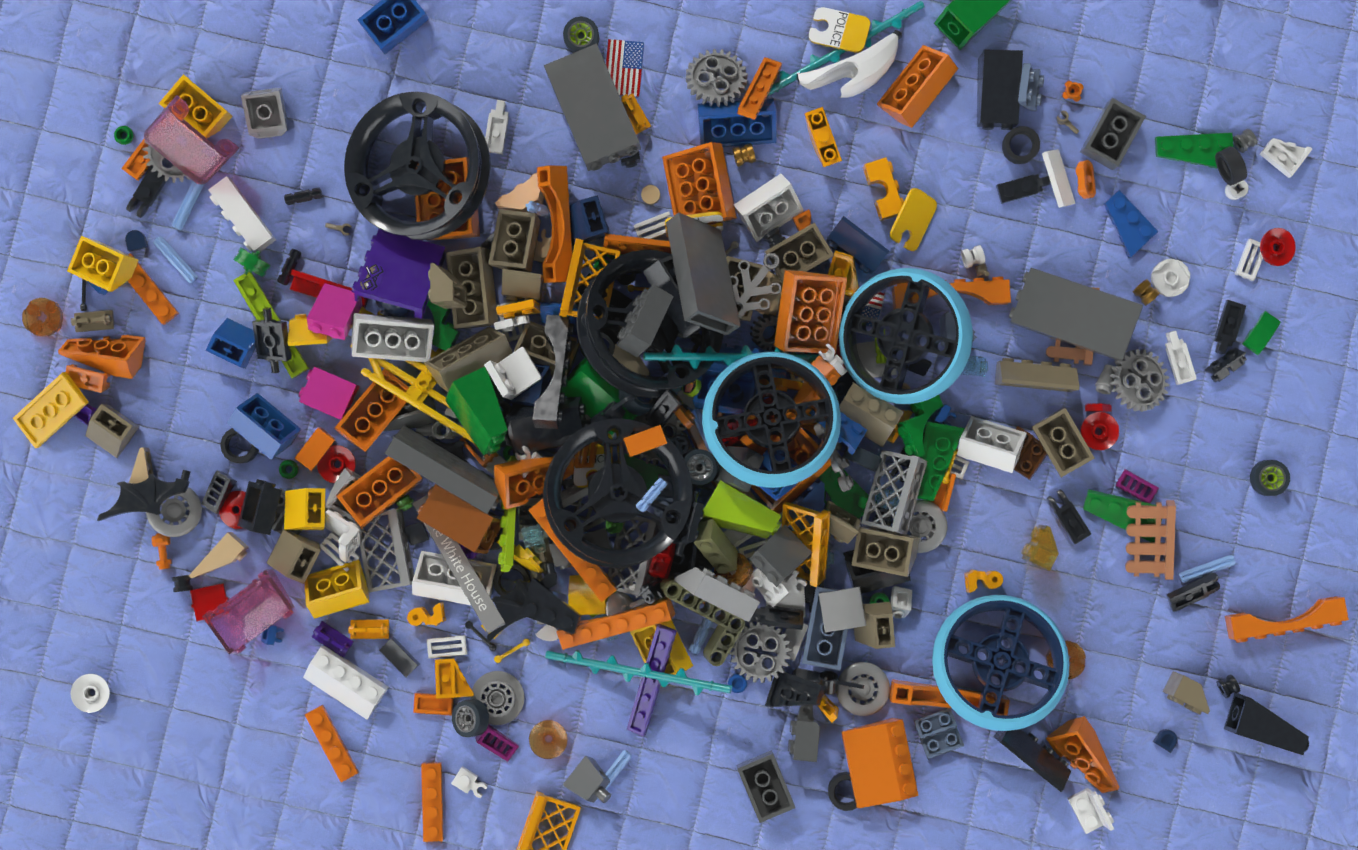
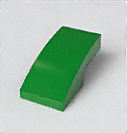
(1261, 333)

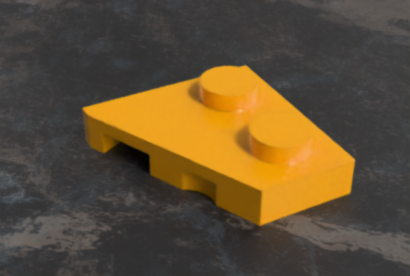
(828, 708)

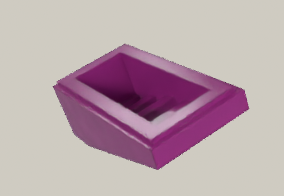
(1154, 489)
(492, 747)

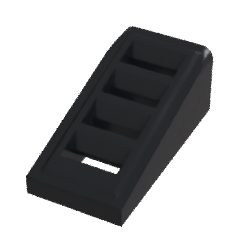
(214, 484)

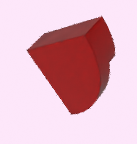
(1098, 407)

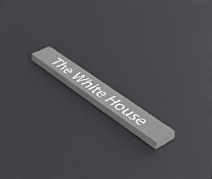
(465, 577)

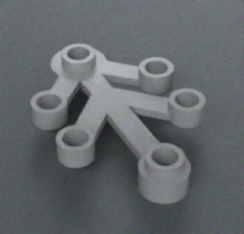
(752, 288)
(837, 462)

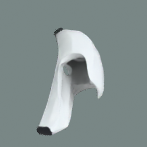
(863, 68)

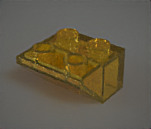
(1041, 549)

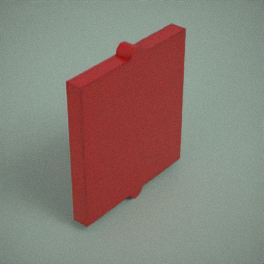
(207, 599)

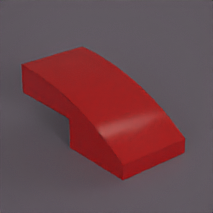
(662, 562)

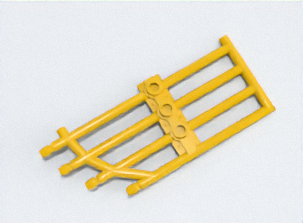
(419, 389)

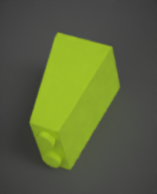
(740, 512)

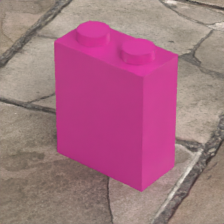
(333, 312)
(328, 393)

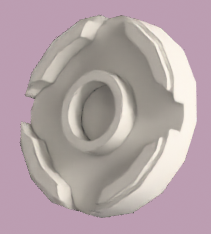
(1170, 277)

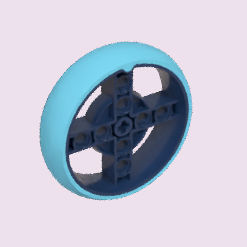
(1014, 611)

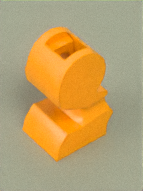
(989, 579)
(420, 615)

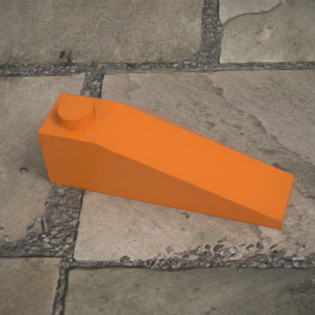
(113, 356)
(523, 479)
(1081, 746)

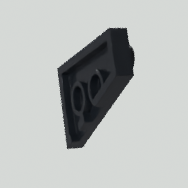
(549, 609)
(794, 691)

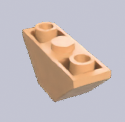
(521, 195)

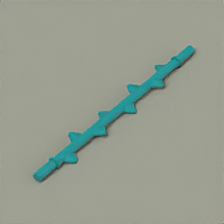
(834, 56)
(710, 355)
(628, 672)

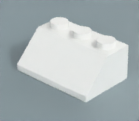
(769, 207)
(991, 444)

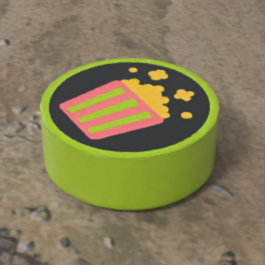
(692, 388)

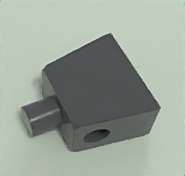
(589, 781)

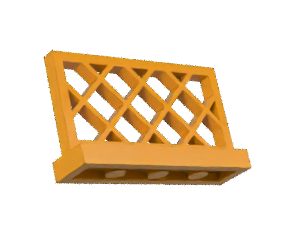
(575, 272)
(819, 543)
(535, 817)

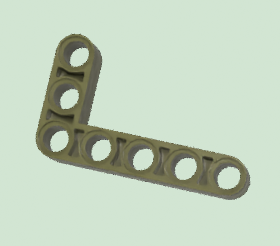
(708, 611)

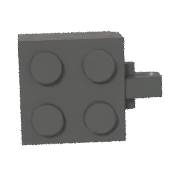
(804, 735)

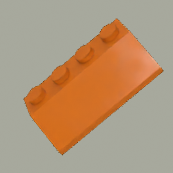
(918, 85)
(371, 413)
(378, 490)

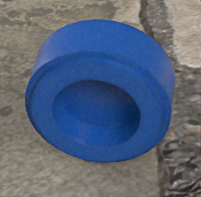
(737, 682)

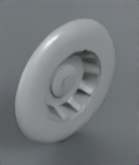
(173, 511)
(921, 525)
(882, 689)
(498, 697)

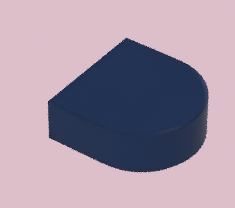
(135, 240)
(1166, 739)

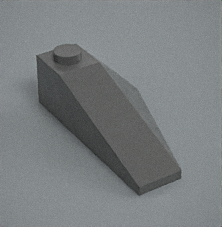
(411, 416)

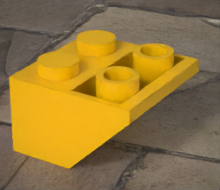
(305, 509)

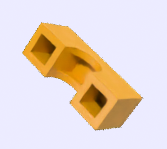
(881, 173)

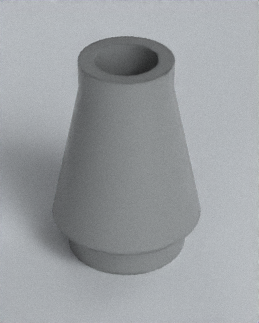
(1103, 383)

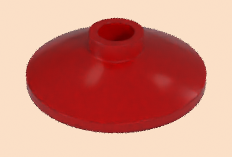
(1284, 246)
(1109, 431)
(326, 465)
(227, 512)

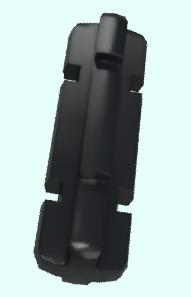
(303, 196)
(288, 266)

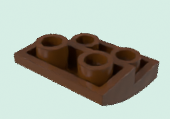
(1030, 457)

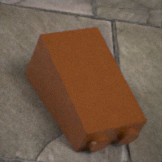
(459, 520)

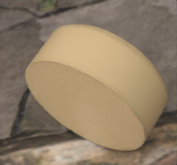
(650, 194)

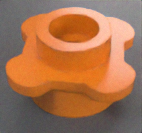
(1077, 87)

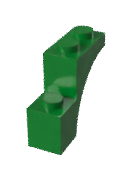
(444, 335)
(912, 429)

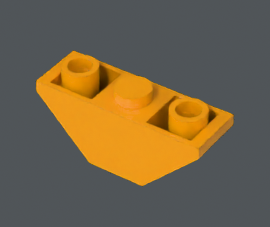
(822, 137)

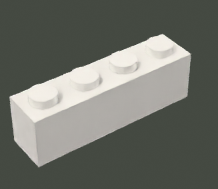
(241, 214)

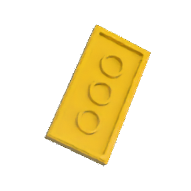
(50, 410)

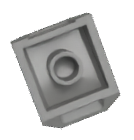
(265, 112)
(345, 479)

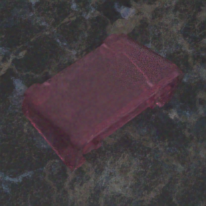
(185, 145)
(250, 612)

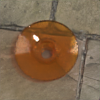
(546, 749)

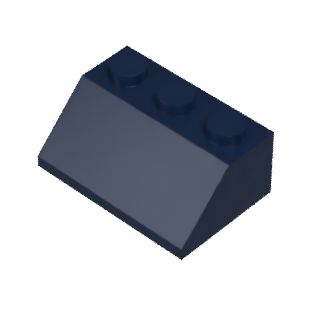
(855, 242)

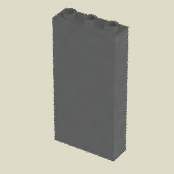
(592, 107)
(702, 274)
(1075, 314)
(444, 469)

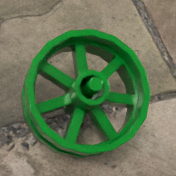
(251, 262)

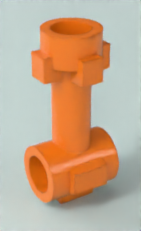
(161, 541)

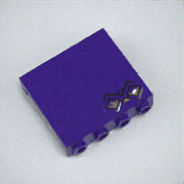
(398, 271)

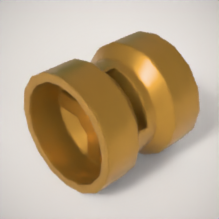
(744, 154)
(1146, 292)

